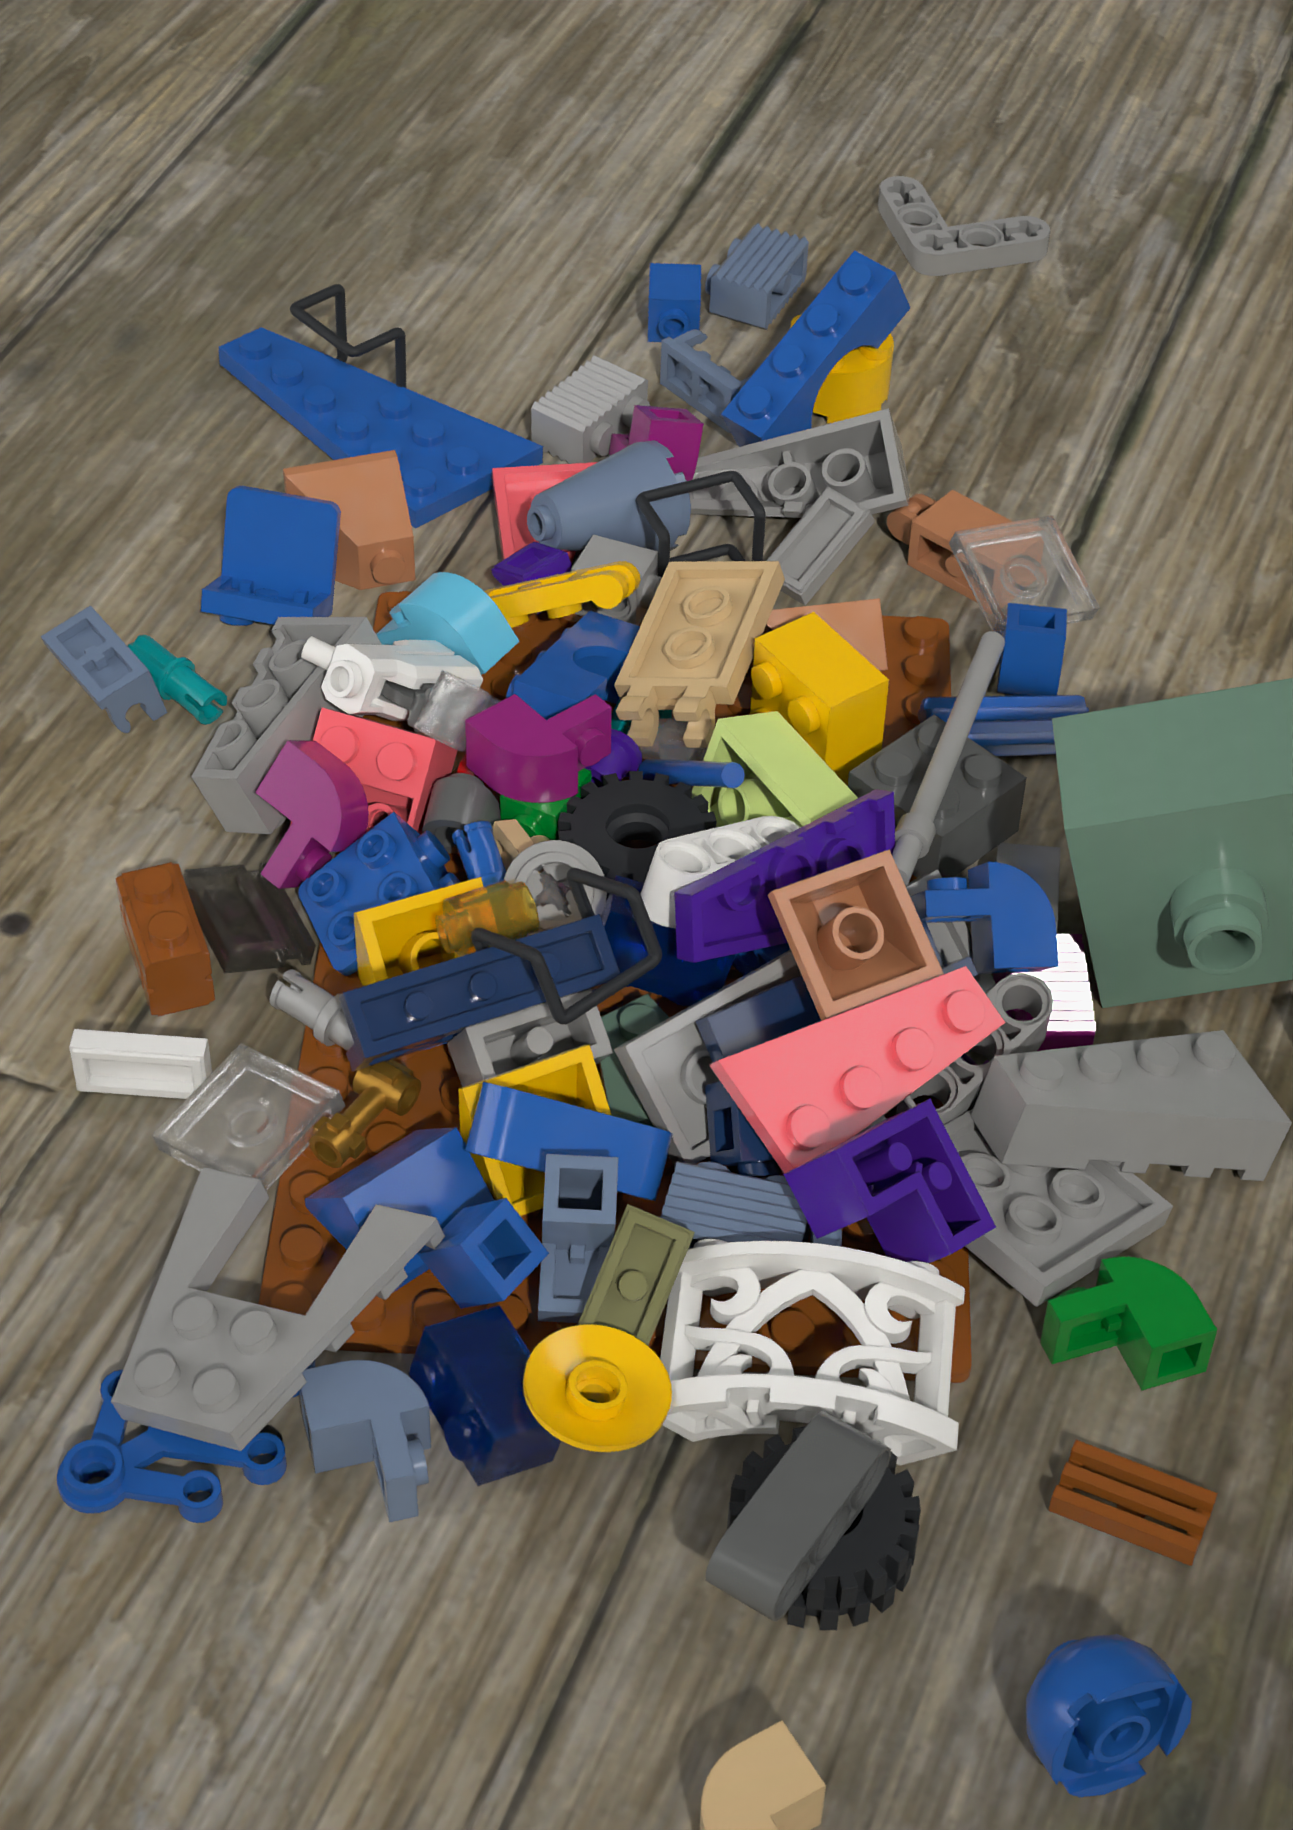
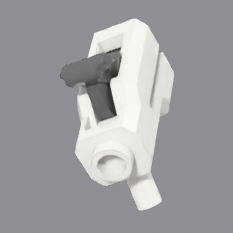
(385, 678)

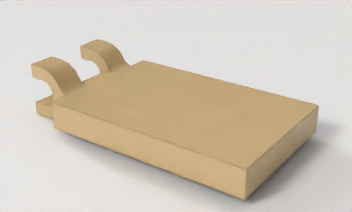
(695, 645)

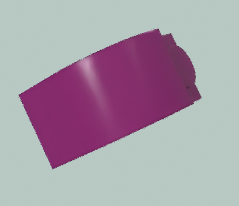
(670, 427)
(534, 756)
(323, 804)

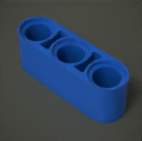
(526, 1127)

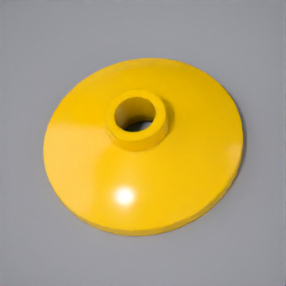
(599, 1366)

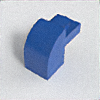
(1032, 650)
(1007, 913)

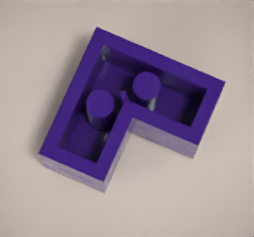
(904, 1182)

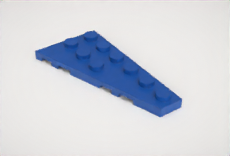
(353, 413)

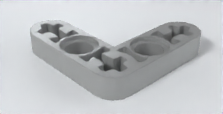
(946, 250)

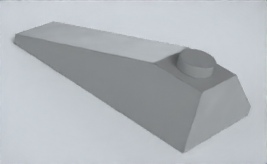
(790, 472)

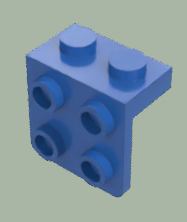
(275, 558)
(374, 870)

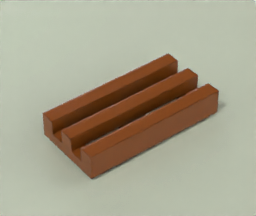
(1137, 1493)

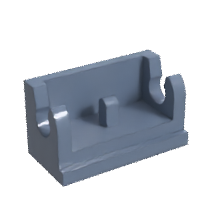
(697, 378)
(104, 667)

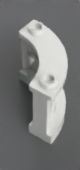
(734, 1403)

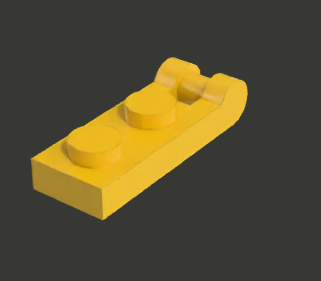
(563, 593)

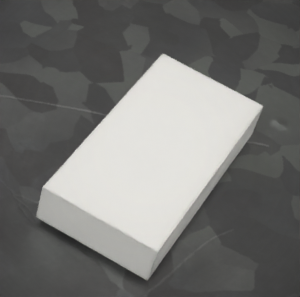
(139, 1063)

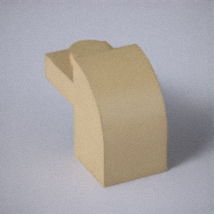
(763, 1786)

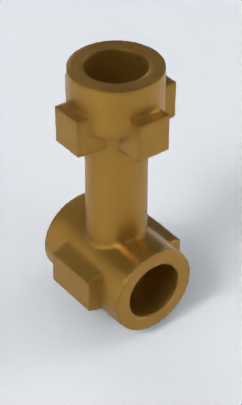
(380, 1087)

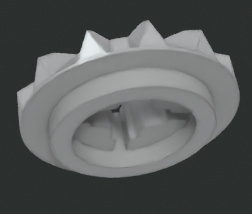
(556, 860)

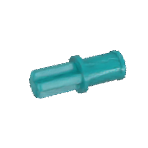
(178, 680)

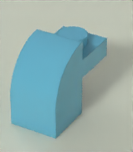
(455, 615)

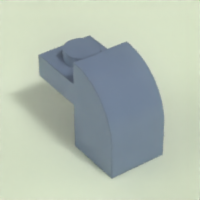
(575, 1231)
(365, 1415)

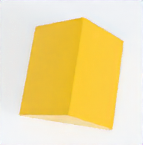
(403, 934)
(562, 1077)

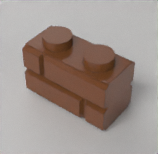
(165, 939)

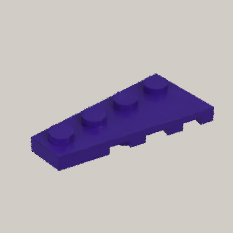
(732, 907)

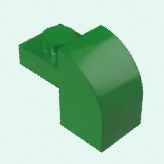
(1141, 1311)

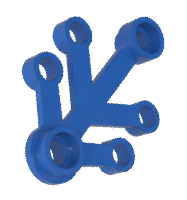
(125, 1465)

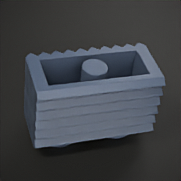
(757, 276)
(733, 1205)

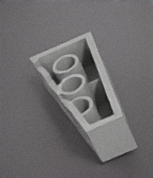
(275, 709)
(1133, 1106)

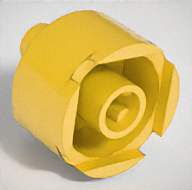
(856, 382)

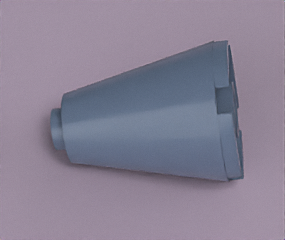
(605, 504)

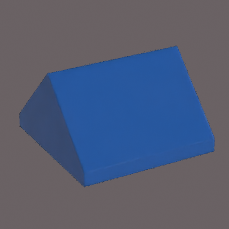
(417, 1174)

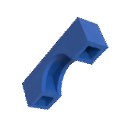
(851, 311)

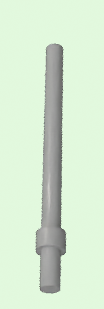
(916, 829)

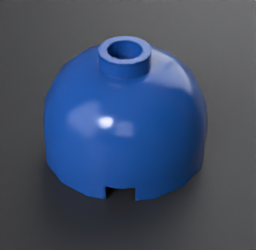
(1102, 1711)

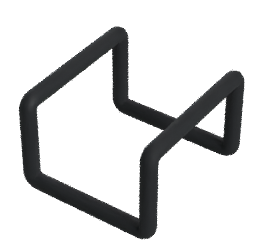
(339, 339)
(643, 501)
(576, 878)

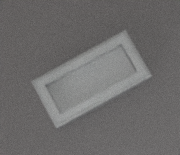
(820, 543)

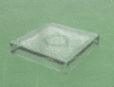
(1022, 565)
(248, 1117)

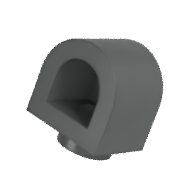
(456, 803)

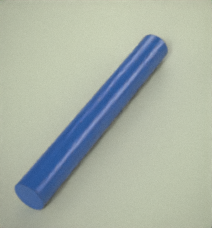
(695, 772)

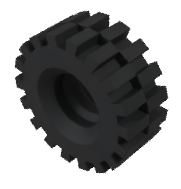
(631, 812)
(864, 1563)

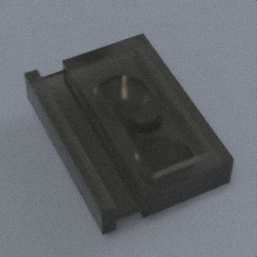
(247, 919)

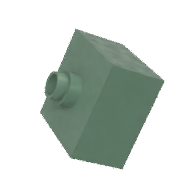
(1183, 840)

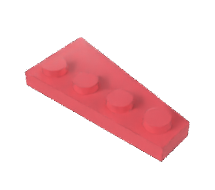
(856, 1066)

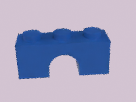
(577, 665)

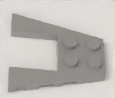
(228, 1364)

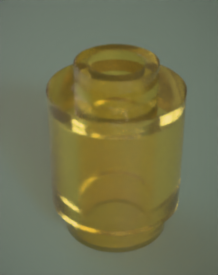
(494, 907)

